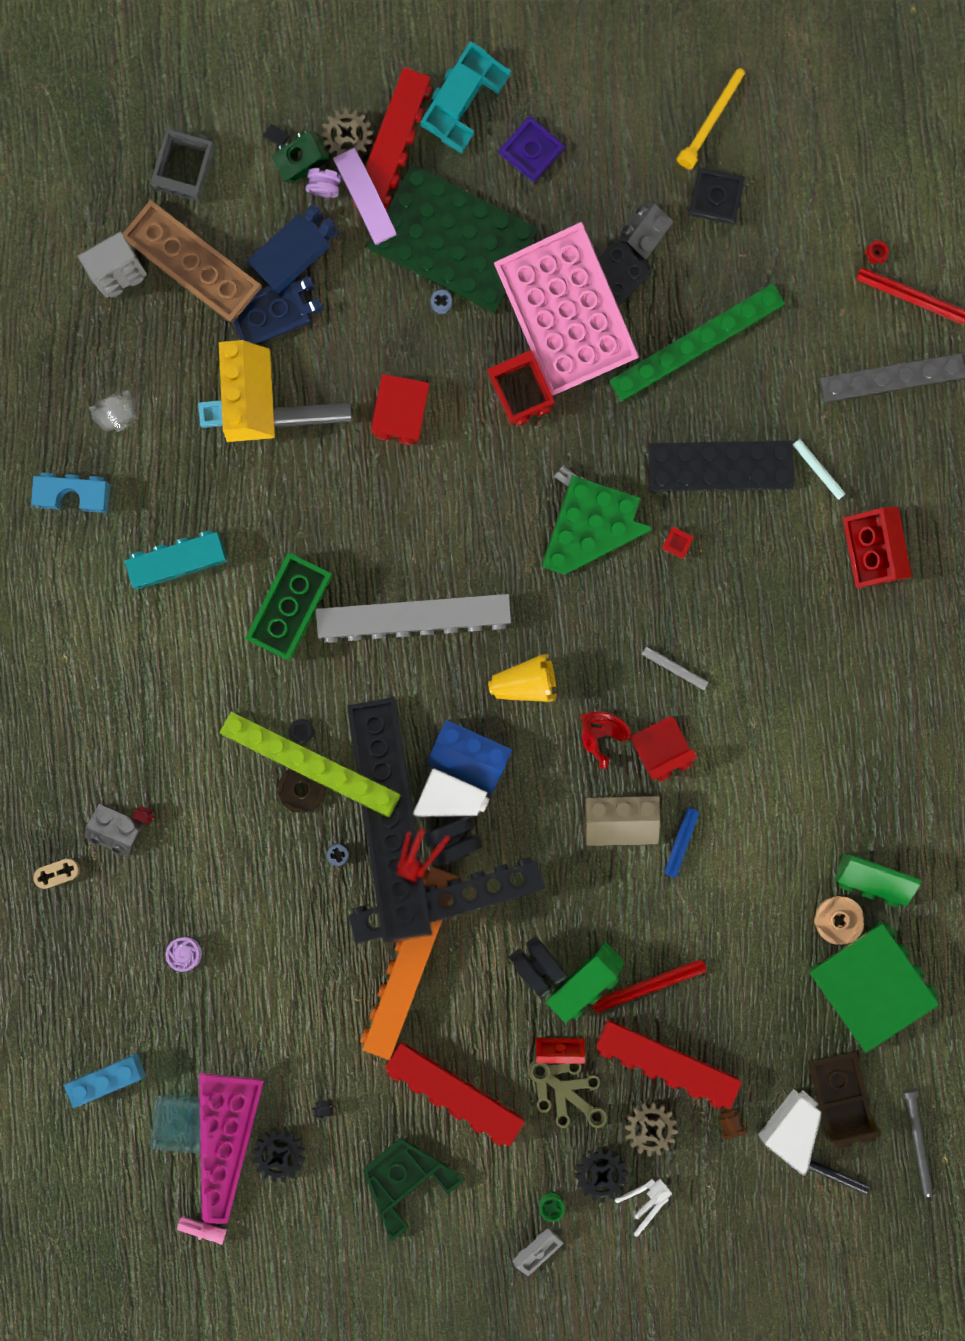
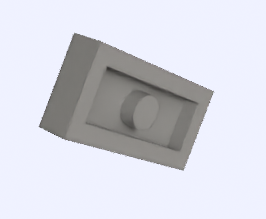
(537, 1252)

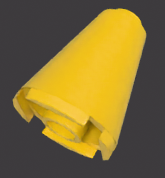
(526, 681)

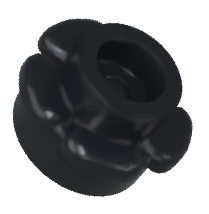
(323, 1109)

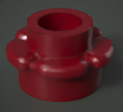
(143, 815)

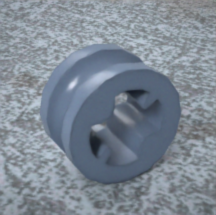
(441, 294)
(333, 861)

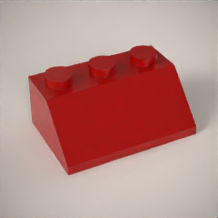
(877, 547)

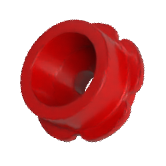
(877, 246)

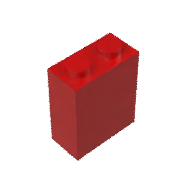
(400, 409)

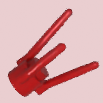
(408, 865)

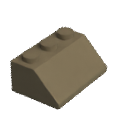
(622, 820)

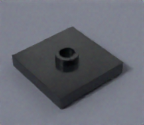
(716, 196)

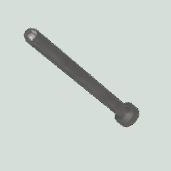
(911, 1095)

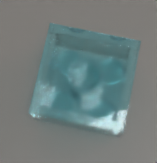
(176, 1124)

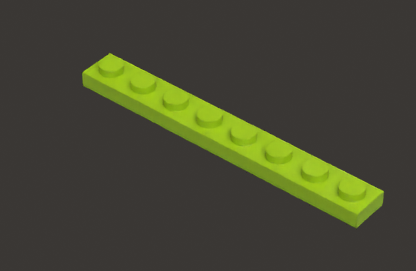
(310, 764)

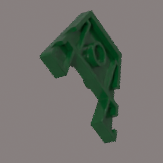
(397, 1174)

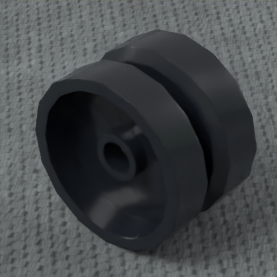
(457, 846)
(536, 968)

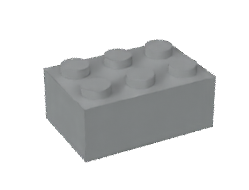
(112, 266)

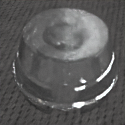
(114, 411)

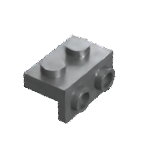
(645, 229)
(112, 830)

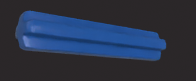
(681, 842)

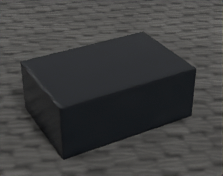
(276, 135)

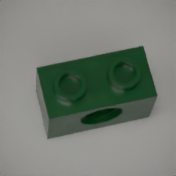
(313, 156)

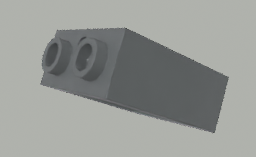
(175, 187)

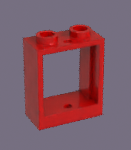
(510, 366)

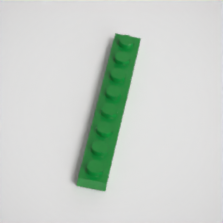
(696, 342)

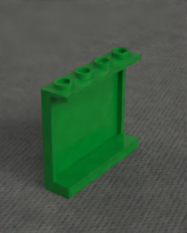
(875, 986)

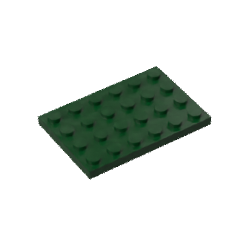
(452, 237)

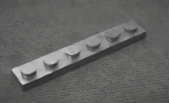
(892, 378)

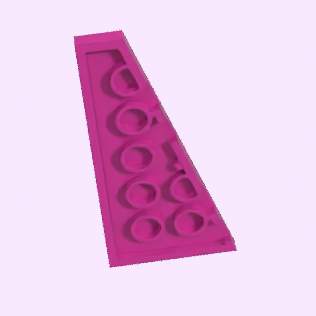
(226, 1122)

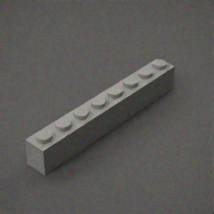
(413, 617)

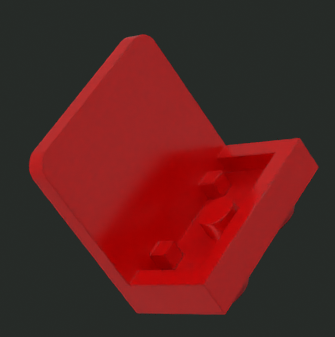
(663, 749)

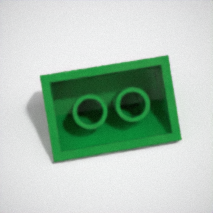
(876, 881)

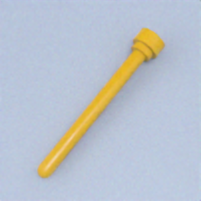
(688, 157)

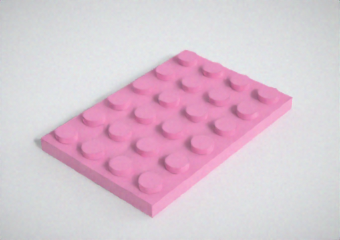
(566, 309)

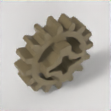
(353, 126)
(658, 1121)

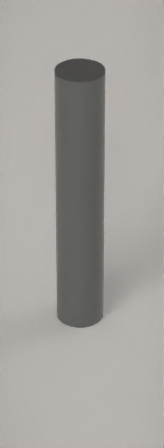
(312, 414)

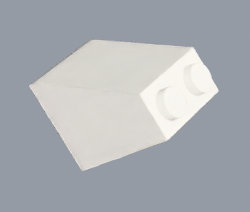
(450, 797)
(793, 1130)

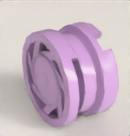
(323, 183)
(183, 954)

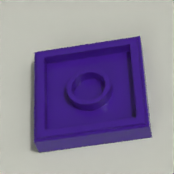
(531, 149)

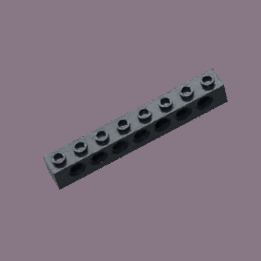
(533, 882)

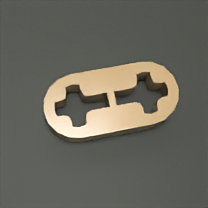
(55, 867)

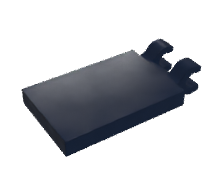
(293, 249)
(276, 314)

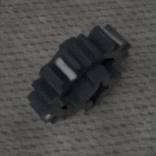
(284, 1164)
(595, 1182)

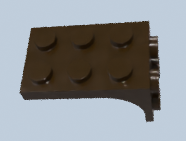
(843, 1100)

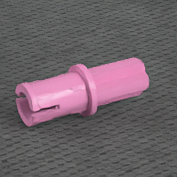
(202, 1230)

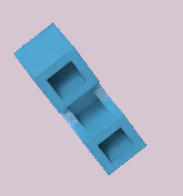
(49, 490)
(105, 1080)

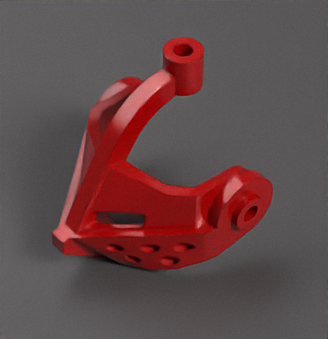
(611, 726)

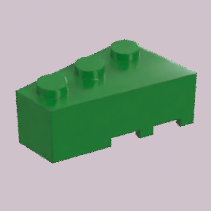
(586, 983)

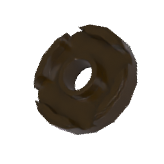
(298, 803)

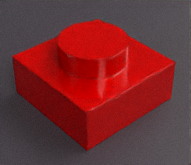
(677, 542)

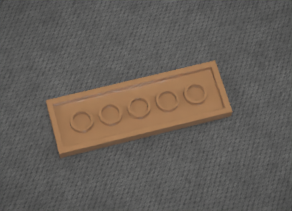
(191, 261)

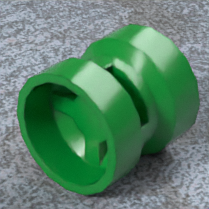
(552, 1211)

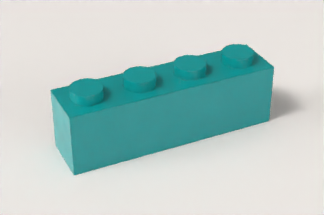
(176, 560)

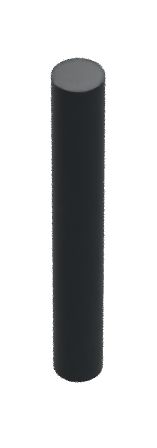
(838, 1176)

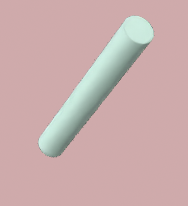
(819, 469)

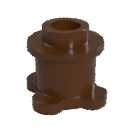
(731, 1124)

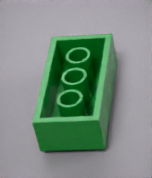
(289, 606)

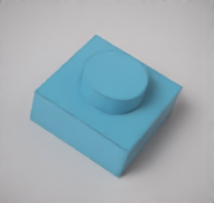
(210, 414)

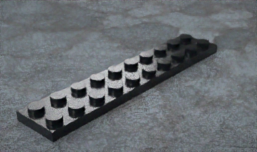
(381, 758)

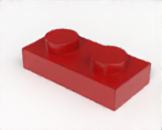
(560, 1050)

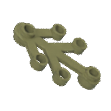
(563, 1090)

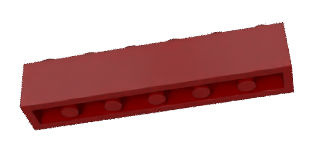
(397, 132)
(667, 1063)
(455, 1094)

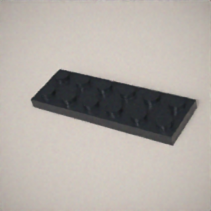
(720, 466)

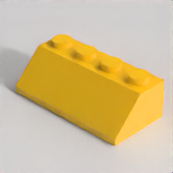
(246, 391)

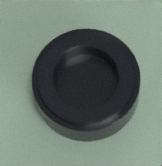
(301, 731)

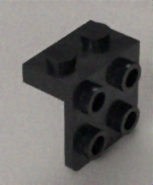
(623, 270)

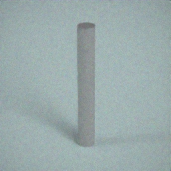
(675, 668)

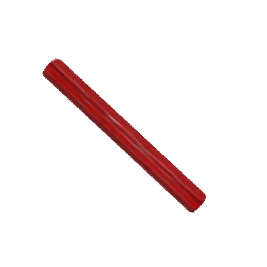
(911, 295)
(649, 985)

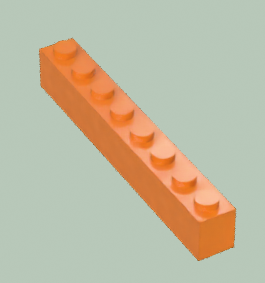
(403, 979)

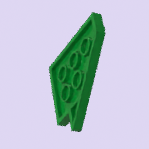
(590, 525)

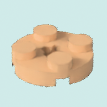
(825, 920)

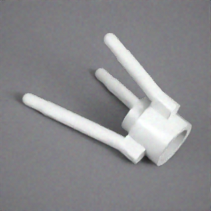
(659, 1196)

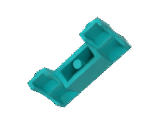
(457, 93)

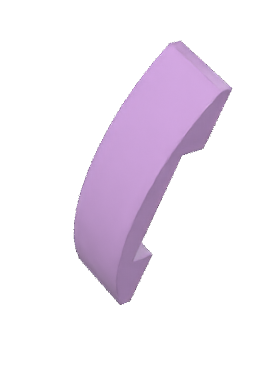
(365, 196)

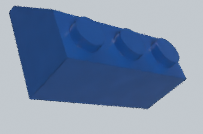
(469, 756)

